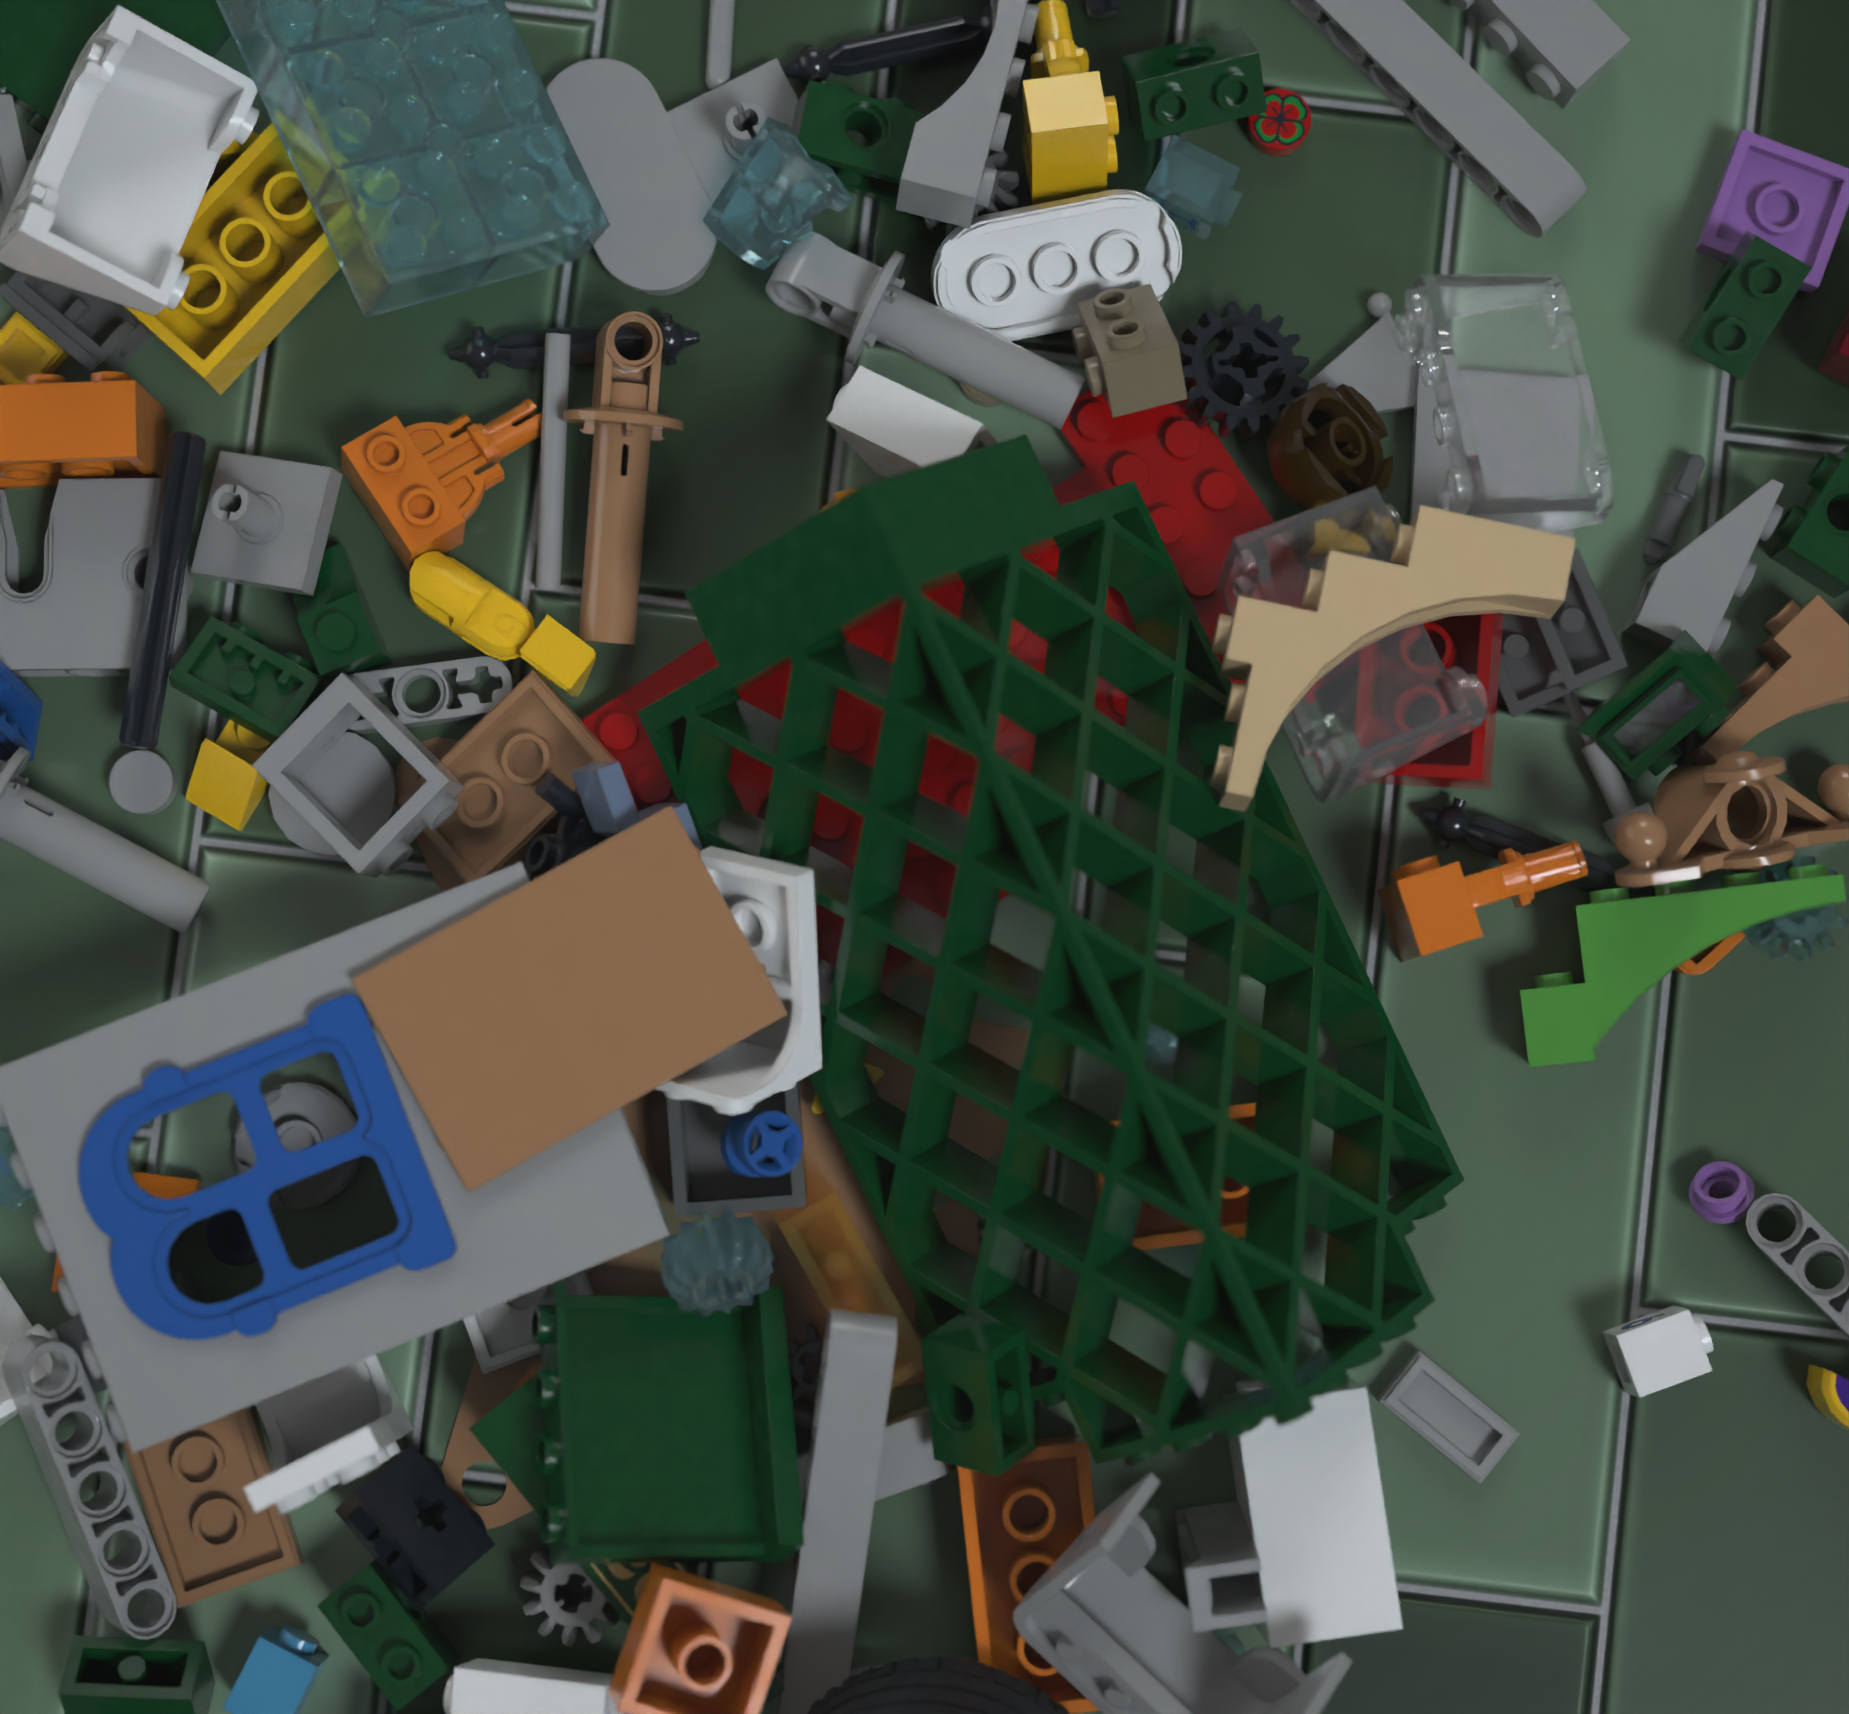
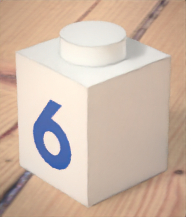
(1659, 1350)

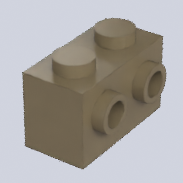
(1129, 350)

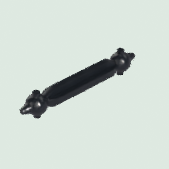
(891, 48)
(527, 347)
(1492, 835)

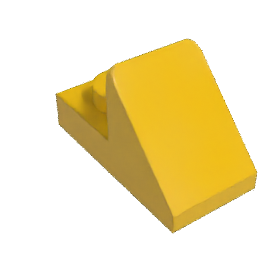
(224, 776)

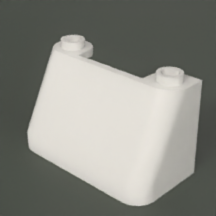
(126, 165)

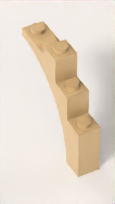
(1446, 569)

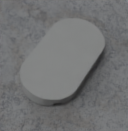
(638, 176)

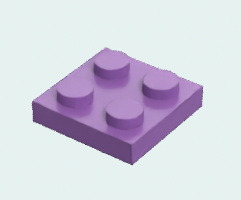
(1781, 198)

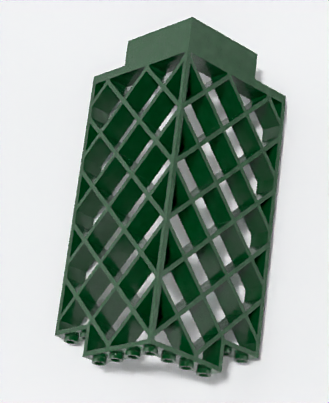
(1097, 986)

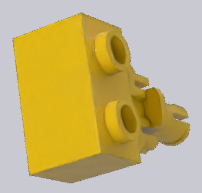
(1065, 115)

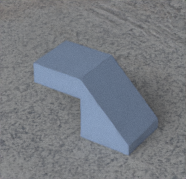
(611, 803)

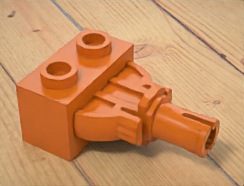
(432, 475)
(1436, 905)

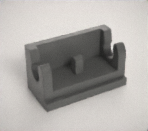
(82, 325)

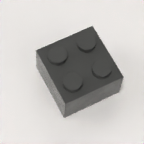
(704, 1180)

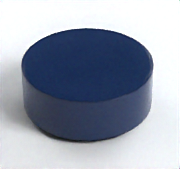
(230, 1239)

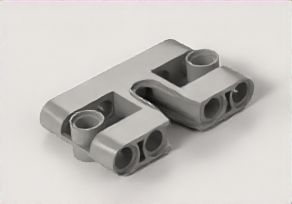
(92, 582)

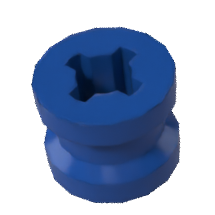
(776, 1149)

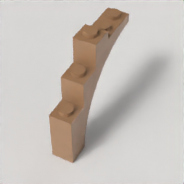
(1808, 673)

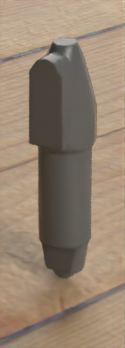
(1676, 499)

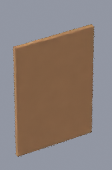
(569, 998)

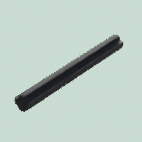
(162, 590)

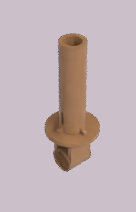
(622, 429)

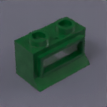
(1660, 707)

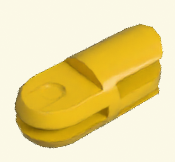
(470, 606)

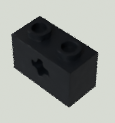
(383, 1521)

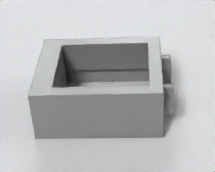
(316, 732)

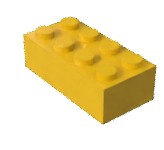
(250, 264)

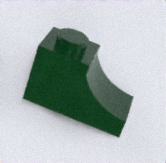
(339, 620)

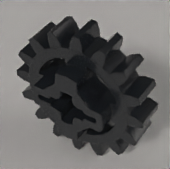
(1255, 351)

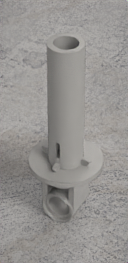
(870, 306)
(94, 852)

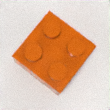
(697, 1648)

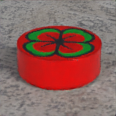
(1282, 126)

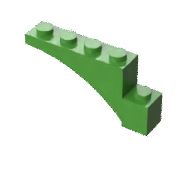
(1641, 940)

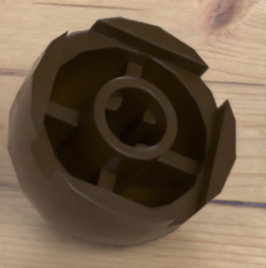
(1328, 446)

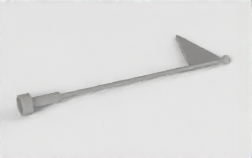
(1389, 381)

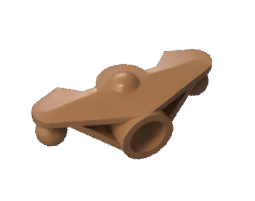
(1728, 819)

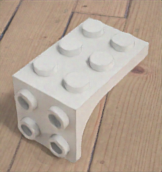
(778, 919)
(328, 1433)

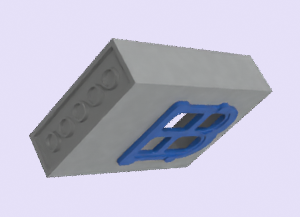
(450, 1257)

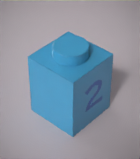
(277, 1673)

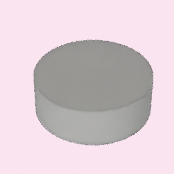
(143, 783)

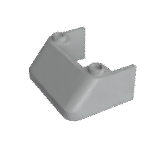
(1133, 1641)

